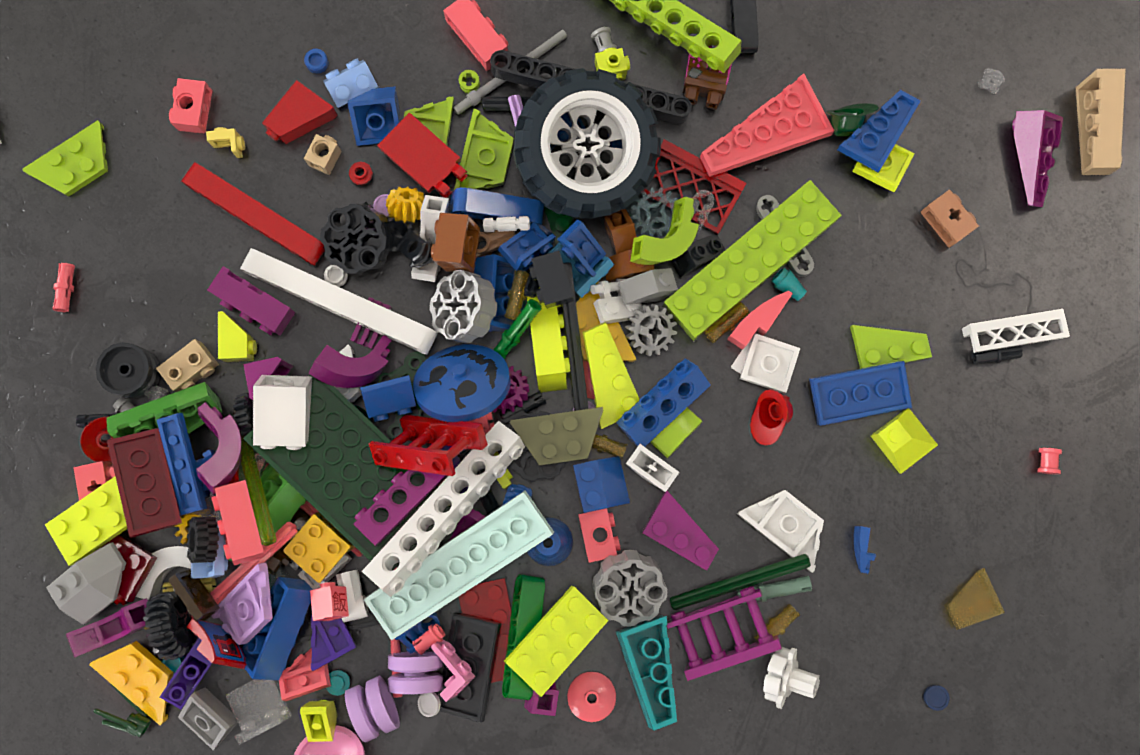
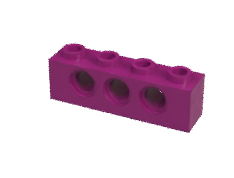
(377, 531)

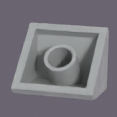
(208, 717)

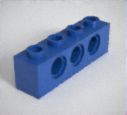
(663, 403)

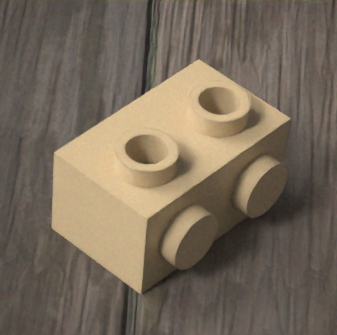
(188, 366)

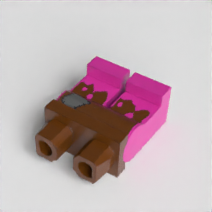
(704, 82)

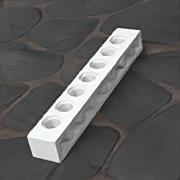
(431, 511)

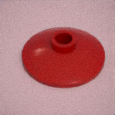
(91, 440)

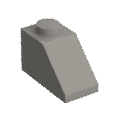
(648, 286)

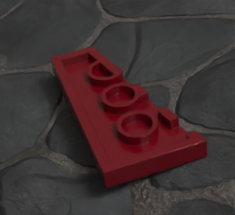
(137, 566)

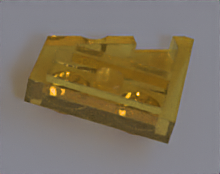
(975, 602)

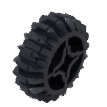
(167, 626)

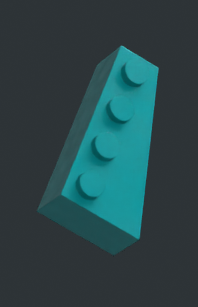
(649, 666)

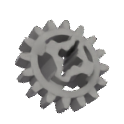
(654, 339)

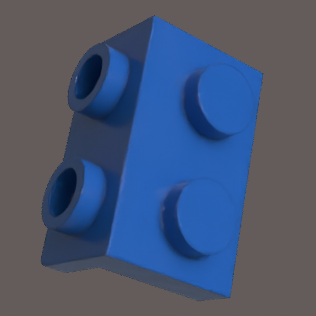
(525, 246)
(581, 247)

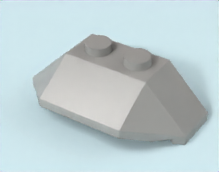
(89, 584)

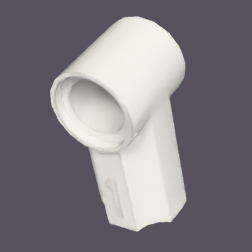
(356, 605)

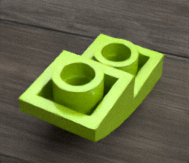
(676, 432)

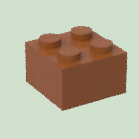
(455, 242)

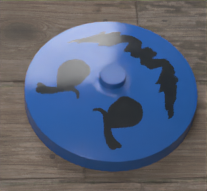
(462, 383)

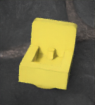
(226, 138)

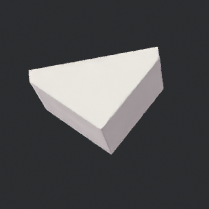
(652, 468)

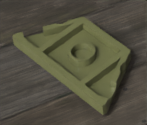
(559, 435)

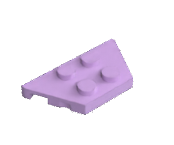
(247, 606)

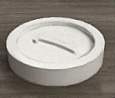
(429, 704)

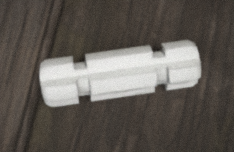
(506, 224)

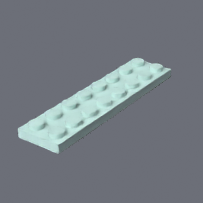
(462, 564)

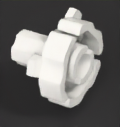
(786, 677)

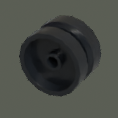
(127, 370)

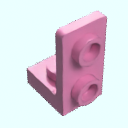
(460, 669)

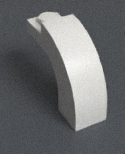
(430, 211)
(167, 560)

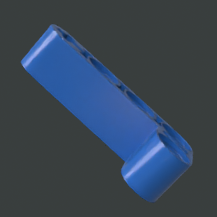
(487, 204)

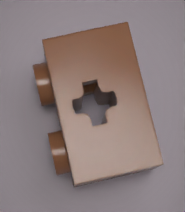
(938, 215)

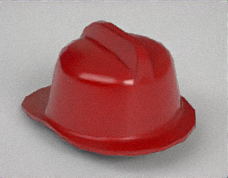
(770, 417)

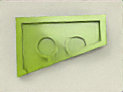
(885, 346)

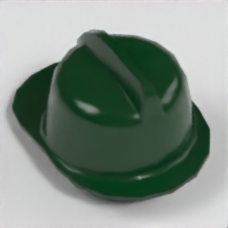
(850, 118)

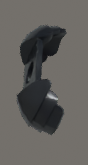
(403, 239)

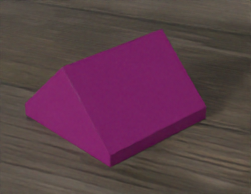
(269, 366)

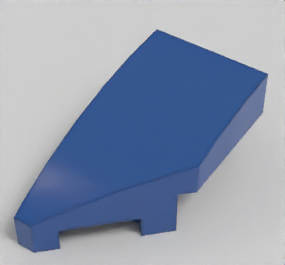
(861, 541)

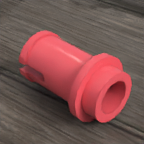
(425, 641)

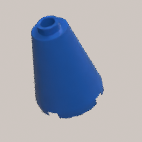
(561, 546)

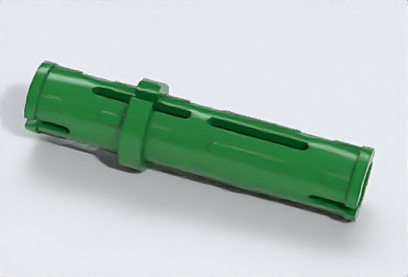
(512, 336)

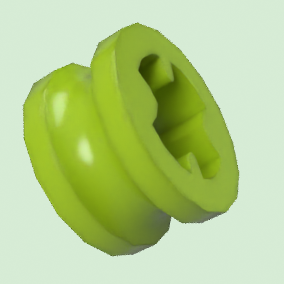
(469, 74)

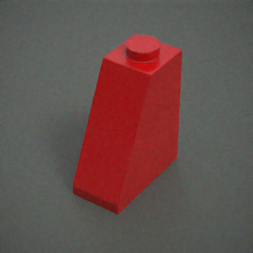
(297, 114)

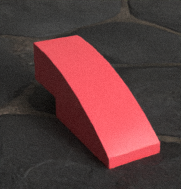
(758, 320)

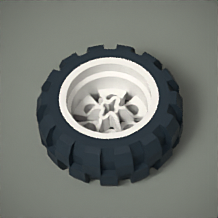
(625, 118)

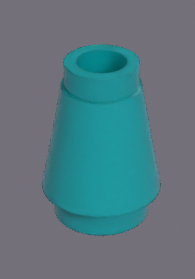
(787, 281)

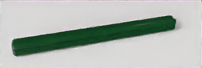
(740, 581)

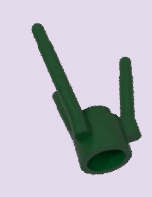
(135, 724)

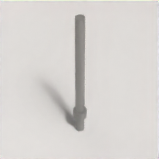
(474, 97)

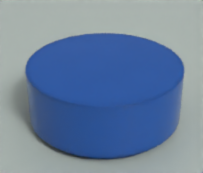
(316, 61)

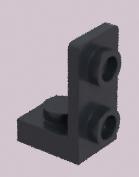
(698, 254)

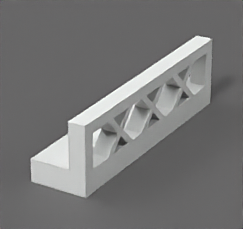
(1013, 324)

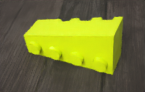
(549, 348)

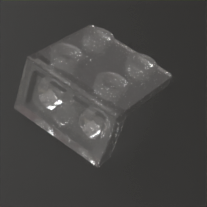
(257, 708)

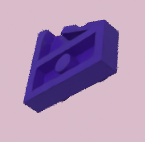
(329, 641)

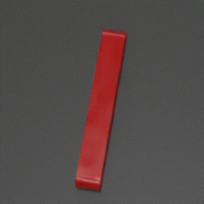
(254, 214)

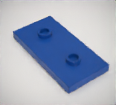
(860, 393)

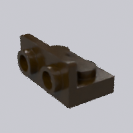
(194, 595)

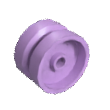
(414, 673)
(372, 709)

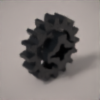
(243, 413)

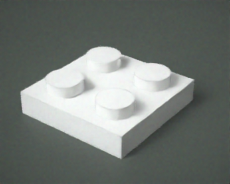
(769, 363)

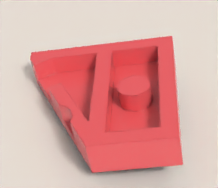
(301, 680)

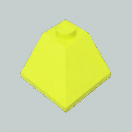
(904, 440)

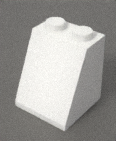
(281, 411)

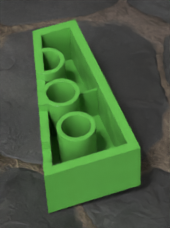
(146, 415)

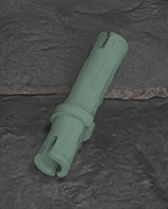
(782, 588)

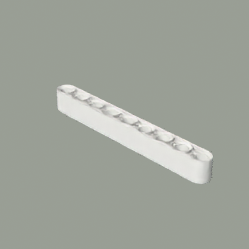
(339, 301)

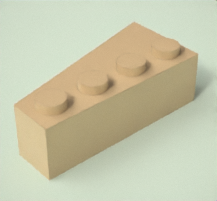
(1101, 121)

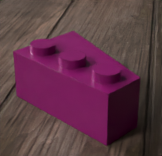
(251, 302)
(679, 533)

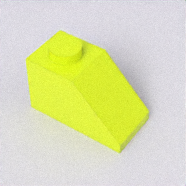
(233, 341)
(319, 720)

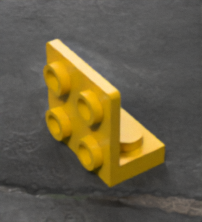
(318, 547)

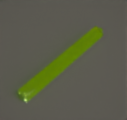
(257, 495)

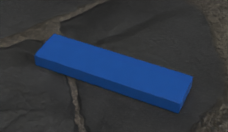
(181, 463)

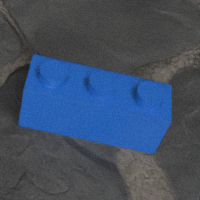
(501, 275)

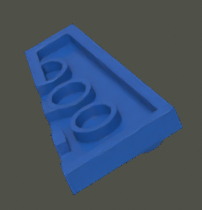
(881, 132)

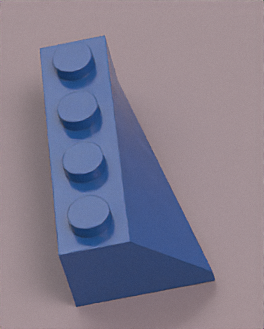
(270, 648)

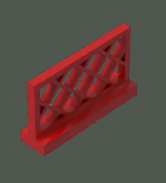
(695, 166)

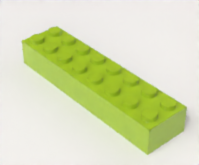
(752, 260)

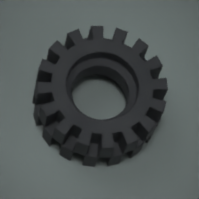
(202, 539)

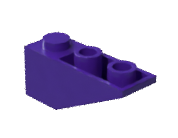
(186, 677)

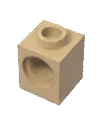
(326, 163)

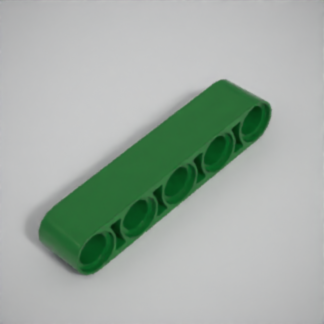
(525, 615)

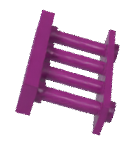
(719, 658)

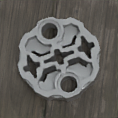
(463, 306)
(609, 600)

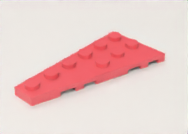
(775, 127)

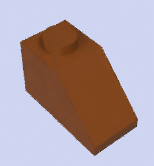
(620, 230)
(624, 268)

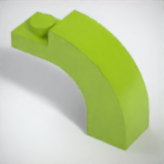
(653, 250)

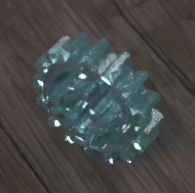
(642, 203)

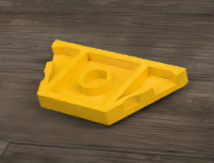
(588, 319)
(138, 677)

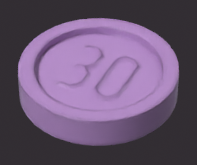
(380, 204)

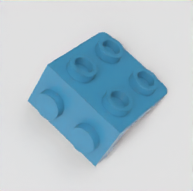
(583, 282)

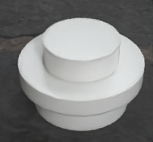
(335, 275)

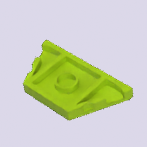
(436, 117)
(485, 154)
(72, 162)

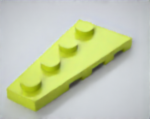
(608, 375)

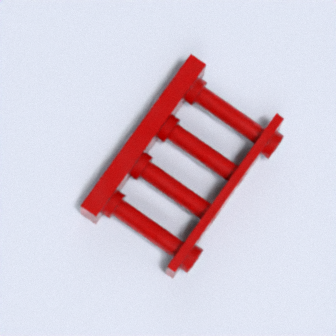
(433, 431)

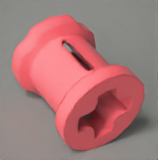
(1049, 461)

